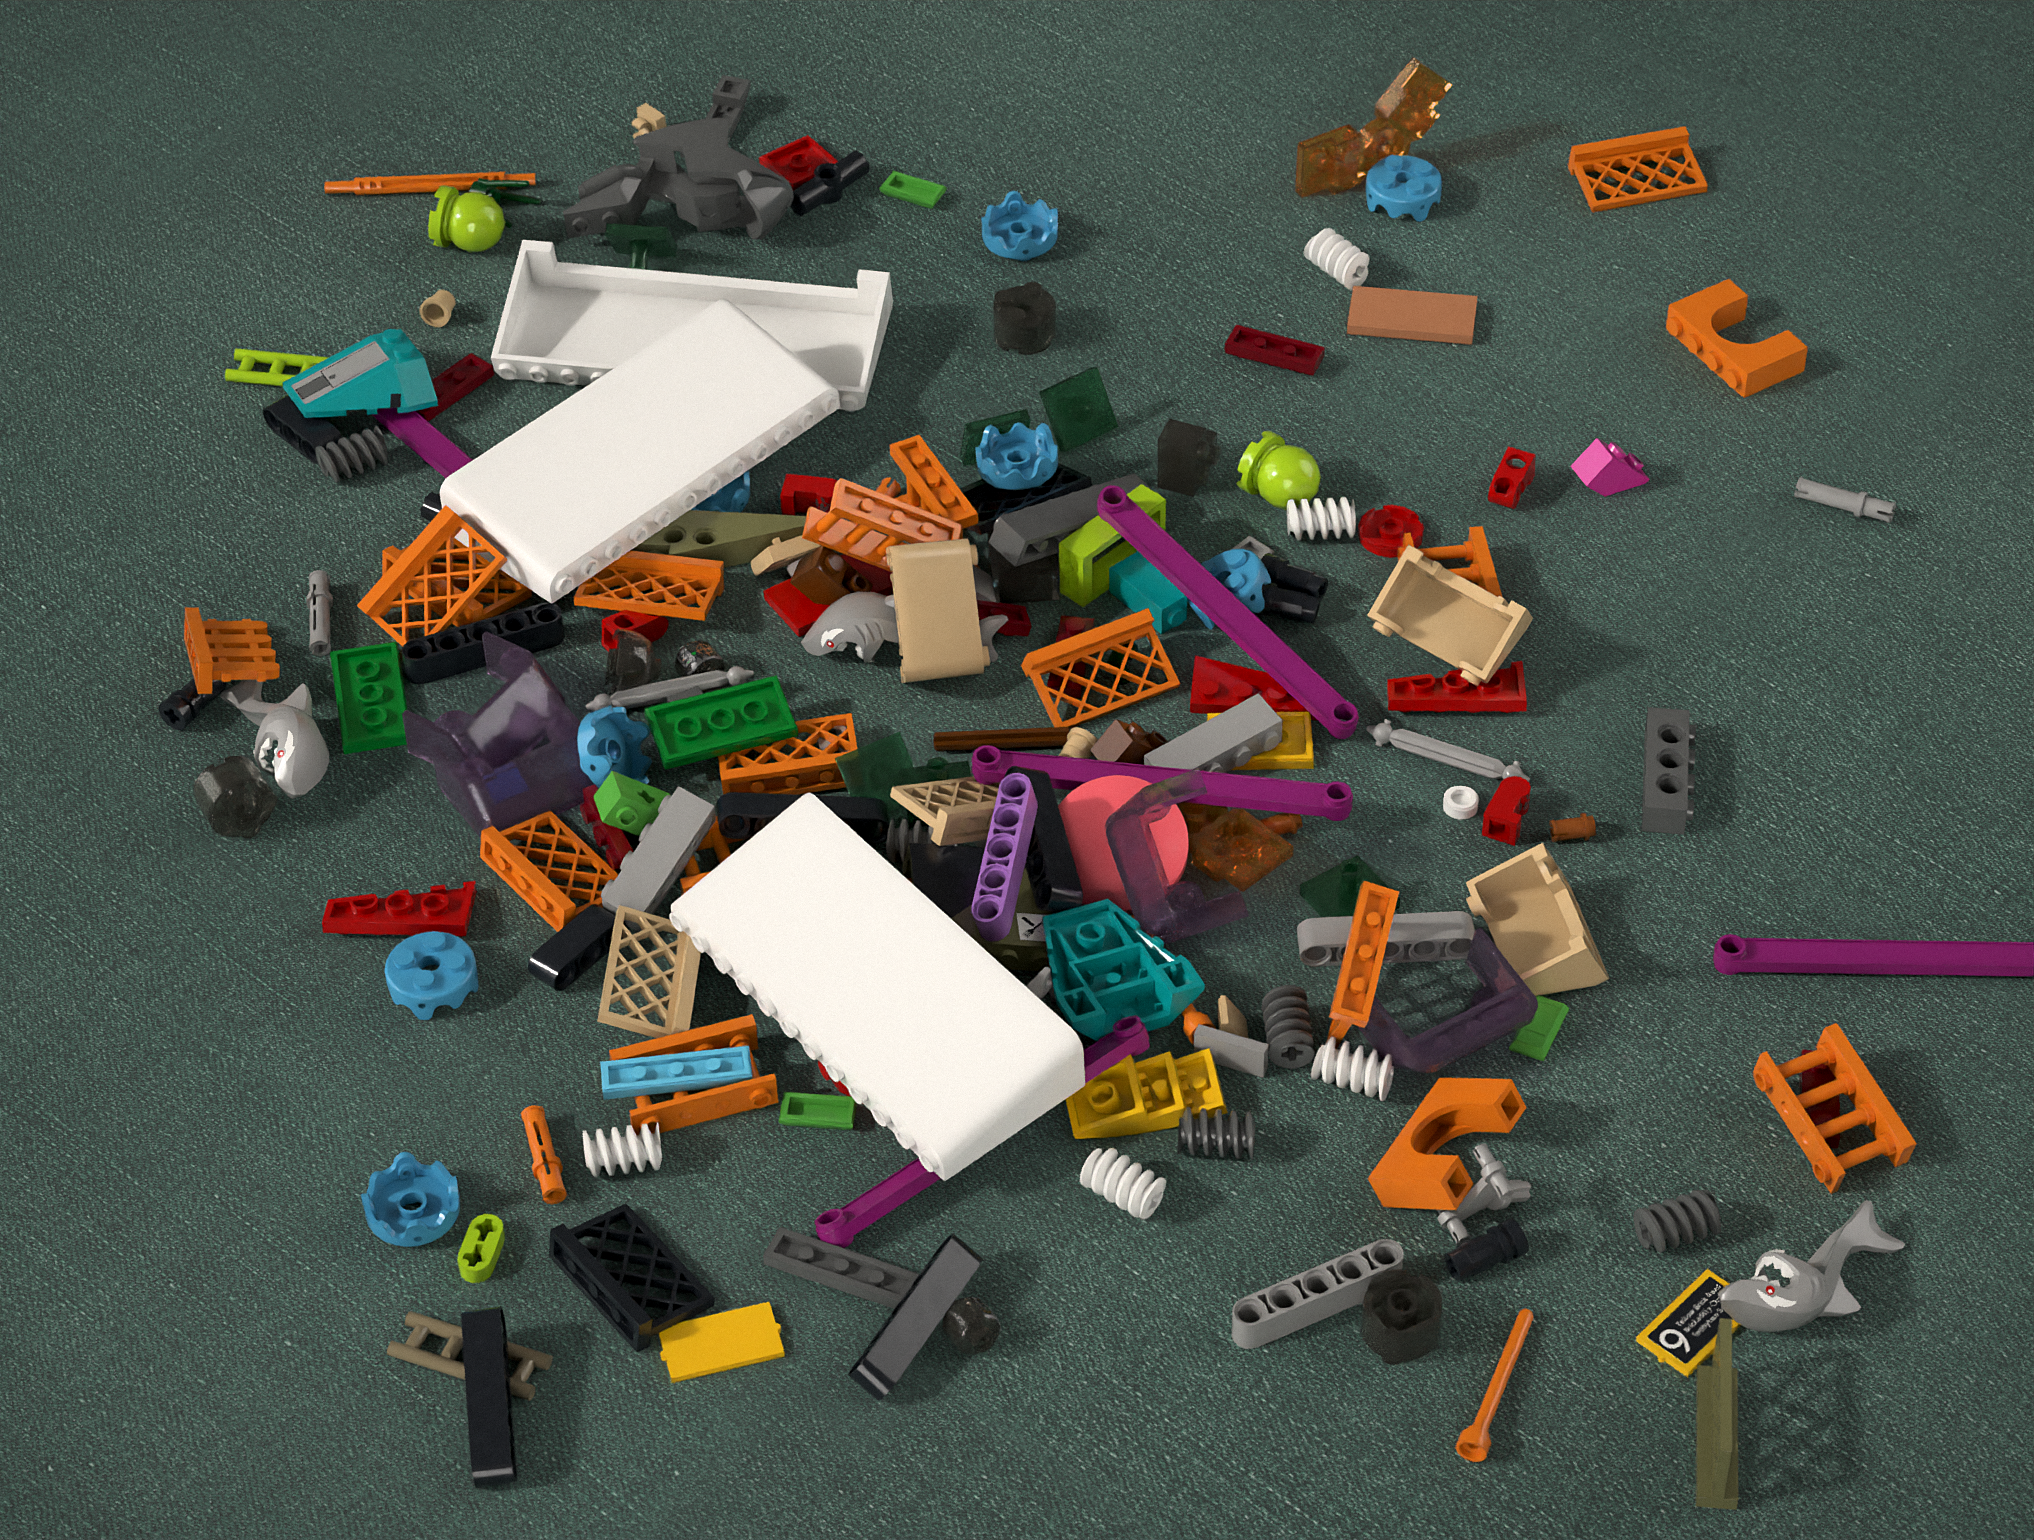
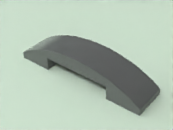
(729, 100)

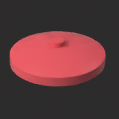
(1084, 820)

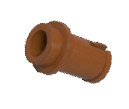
(1283, 823)
(1573, 828)

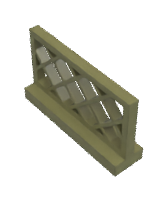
(1717, 1426)

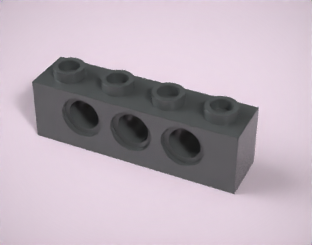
(1666, 771)

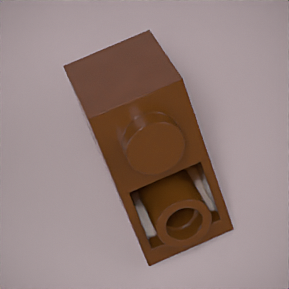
(827, 577)
(1126, 743)

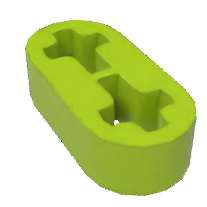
(474, 1246)

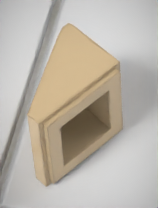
(1230, 1018)

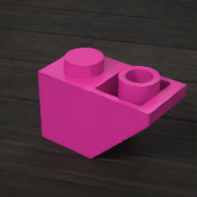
(1609, 469)

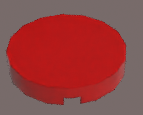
(1384, 529)

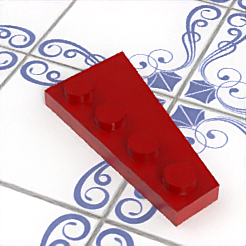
(1224, 685)
(1453, 693)
(402, 913)

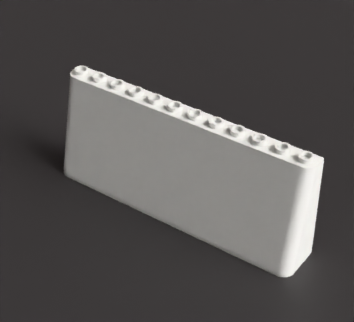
(587, 319)
(636, 449)
(882, 988)

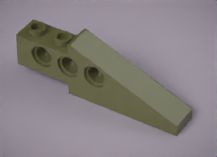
(722, 535)

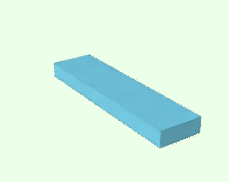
(675, 1072)

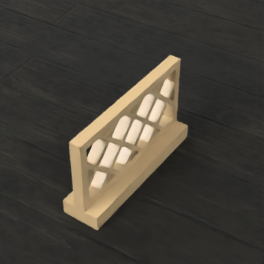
(961, 807)
(679, 988)

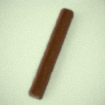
(1001, 738)

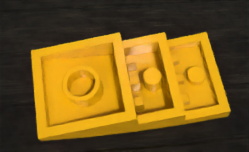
(1145, 1095)

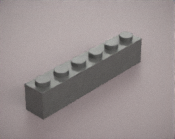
(1041, 527)

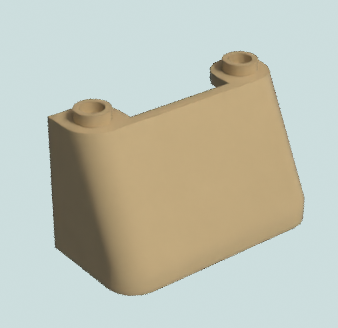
(936, 610)
(1448, 616)
(1537, 923)

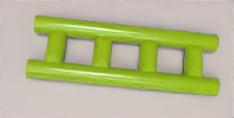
(274, 376)

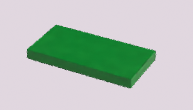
(369, 697)
(721, 722)

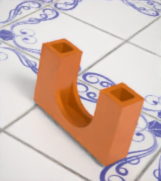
(1742, 366)
(1454, 1106)

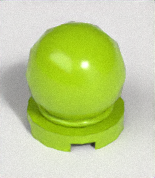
(468, 220)
(1278, 471)

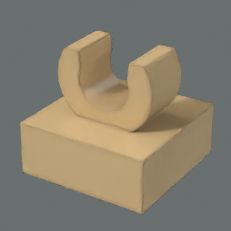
(648, 120)

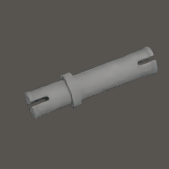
(1847, 500)
(319, 602)

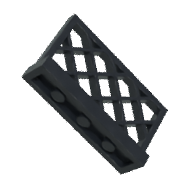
(994, 502)
(605, 1286)

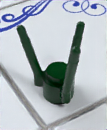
(489, 188)

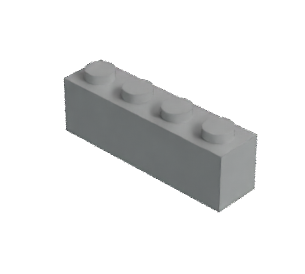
(1223, 740)
(661, 854)

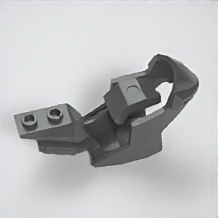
(705, 200)

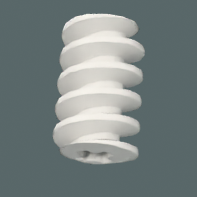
(1338, 258)
(1321, 518)
(1353, 1069)
(622, 1150)
(1121, 1183)

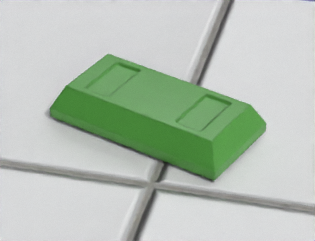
(912, 189)
(1538, 1036)
(818, 1111)

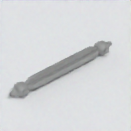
(659, 691)
(1444, 752)

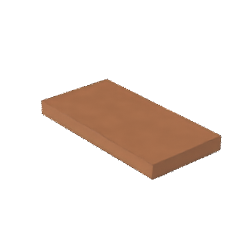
(1412, 315)

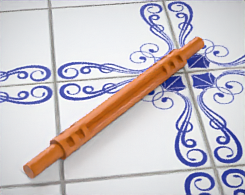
(419, 183)

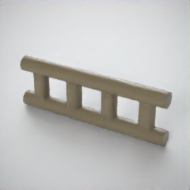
(447, 1362)

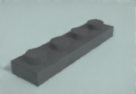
(838, 1268)

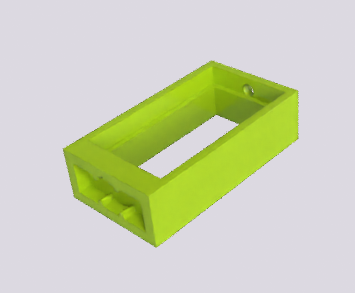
(1086, 581)

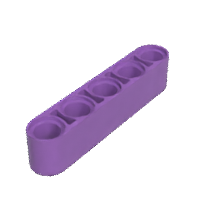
(1017, 808)

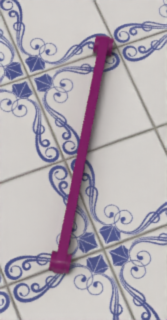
(424, 440)
(1228, 612)
(1223, 789)
(1854, 956)
(841, 1224)

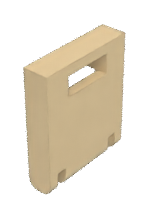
(781, 554)

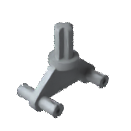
(1489, 1192)

